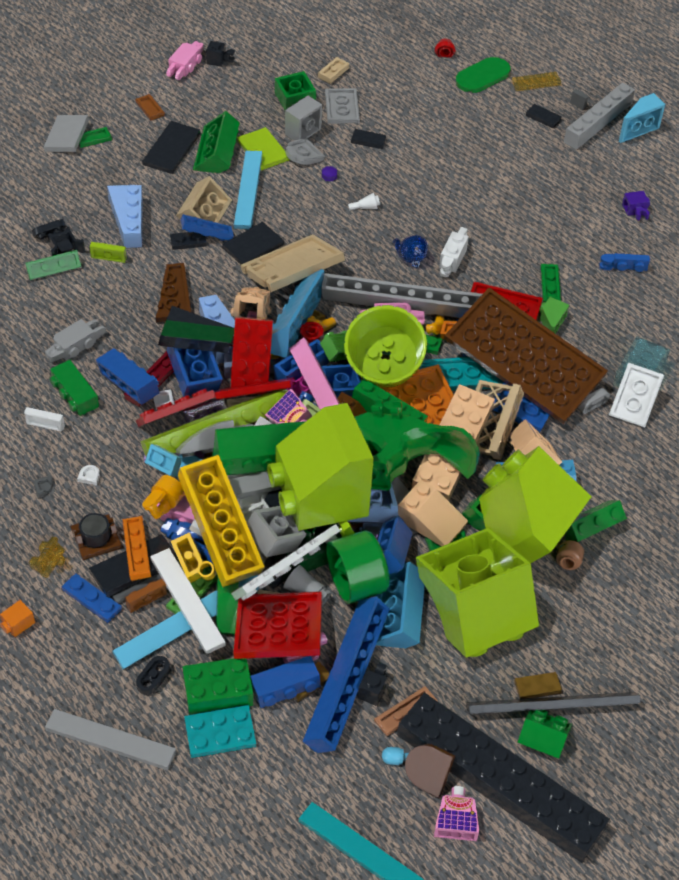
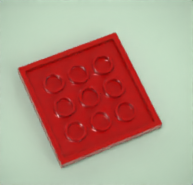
(278, 625)

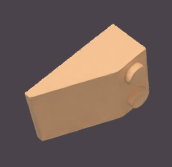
(431, 514)

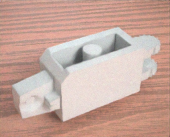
(453, 252)

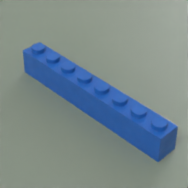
(346, 675)

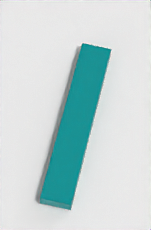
(354, 845)

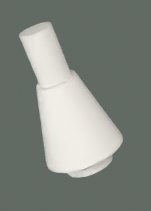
(368, 202)

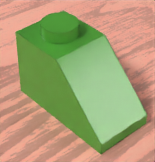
(553, 313)

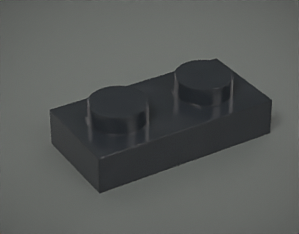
(187, 240)

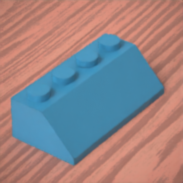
(405, 613)

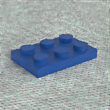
(527, 410)

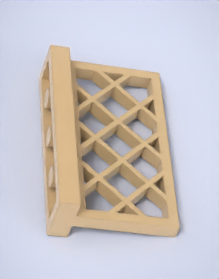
(506, 418)

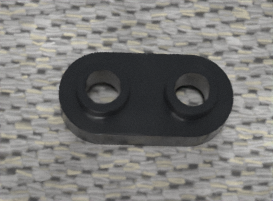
(41, 232)
(152, 676)

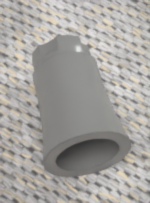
(302, 581)

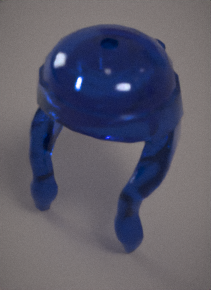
(407, 251)

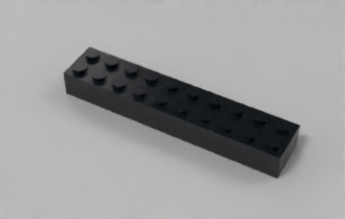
(506, 778)

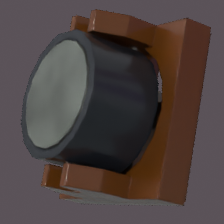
(94, 532)

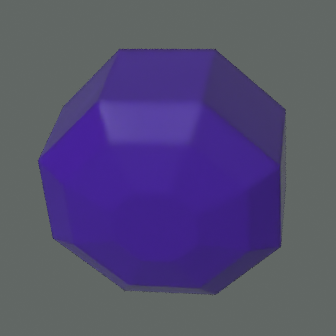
(329, 173)

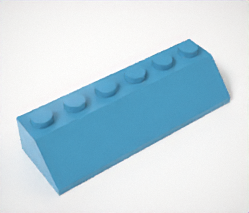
(295, 313)

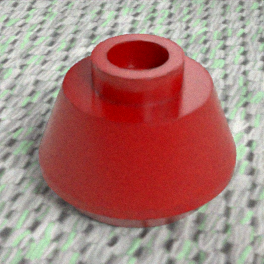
(445, 48)

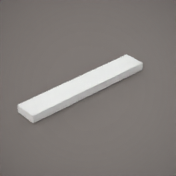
(188, 601)

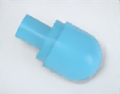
(394, 755)

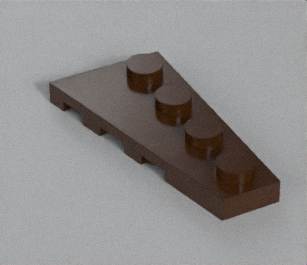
(173, 291)

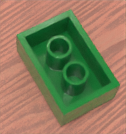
(217, 685)

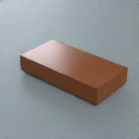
(150, 107)

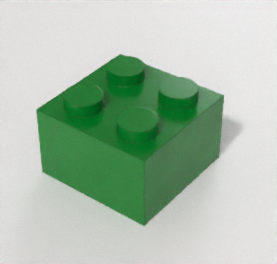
(292, 88)

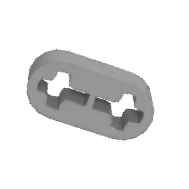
(594, 400)

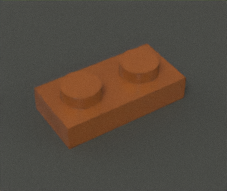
(146, 595)

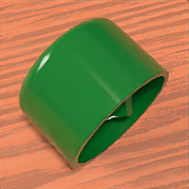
(357, 566)

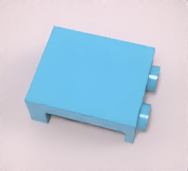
(168, 461)

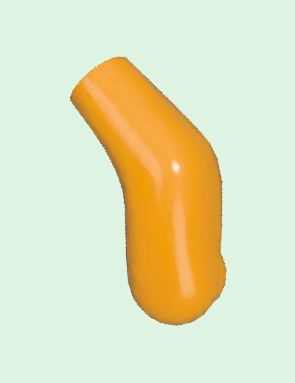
(326, 324)
(435, 327)

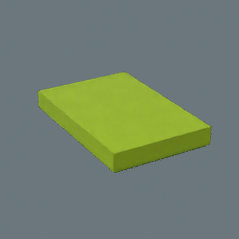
(264, 141)

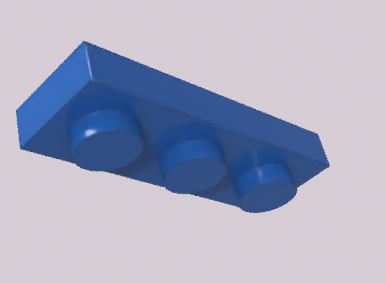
(206, 227)
(91, 598)

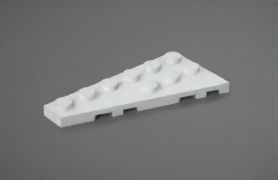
(284, 565)

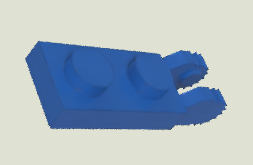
(624, 261)

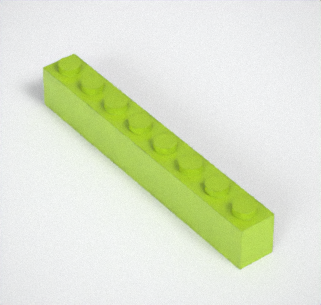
(241, 414)

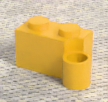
(191, 558)

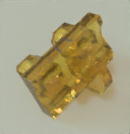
(50, 556)

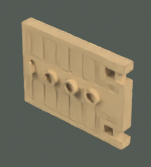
(292, 262)

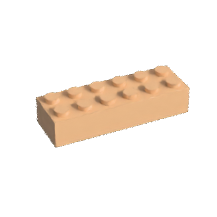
(467, 411)

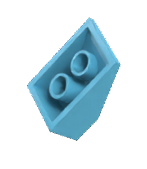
(642, 118)

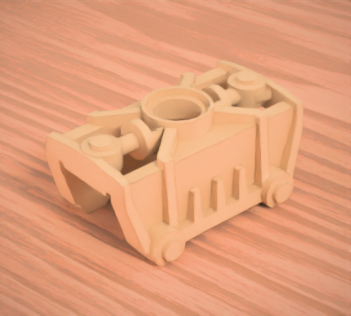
(252, 295)

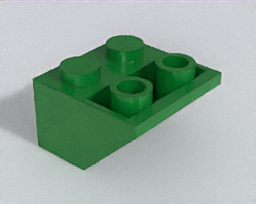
(545, 732)

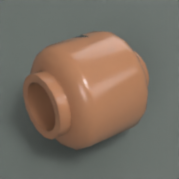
(570, 555)

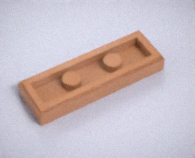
(389, 720)

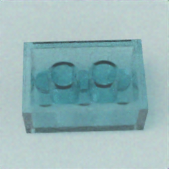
(643, 354)

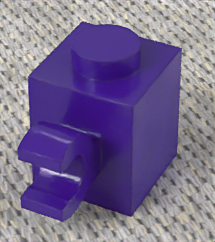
(636, 204)

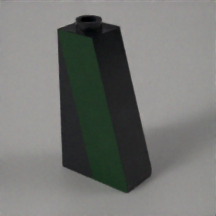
(195, 332)

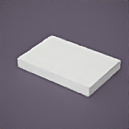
(636, 395)

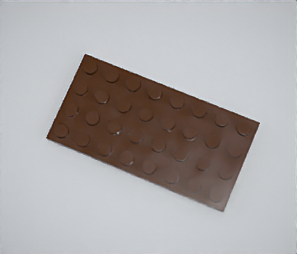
(526, 354)

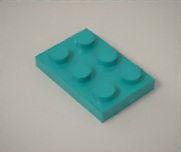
(220, 731)

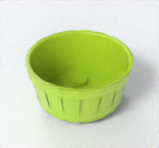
(390, 331)

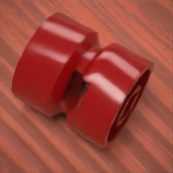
(311, 331)

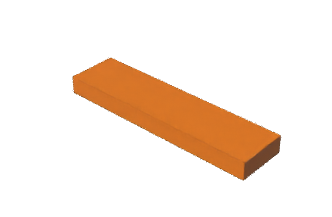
(136, 548)

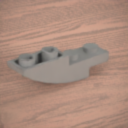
(204, 439)

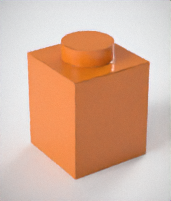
(16, 619)

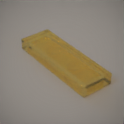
(536, 81)

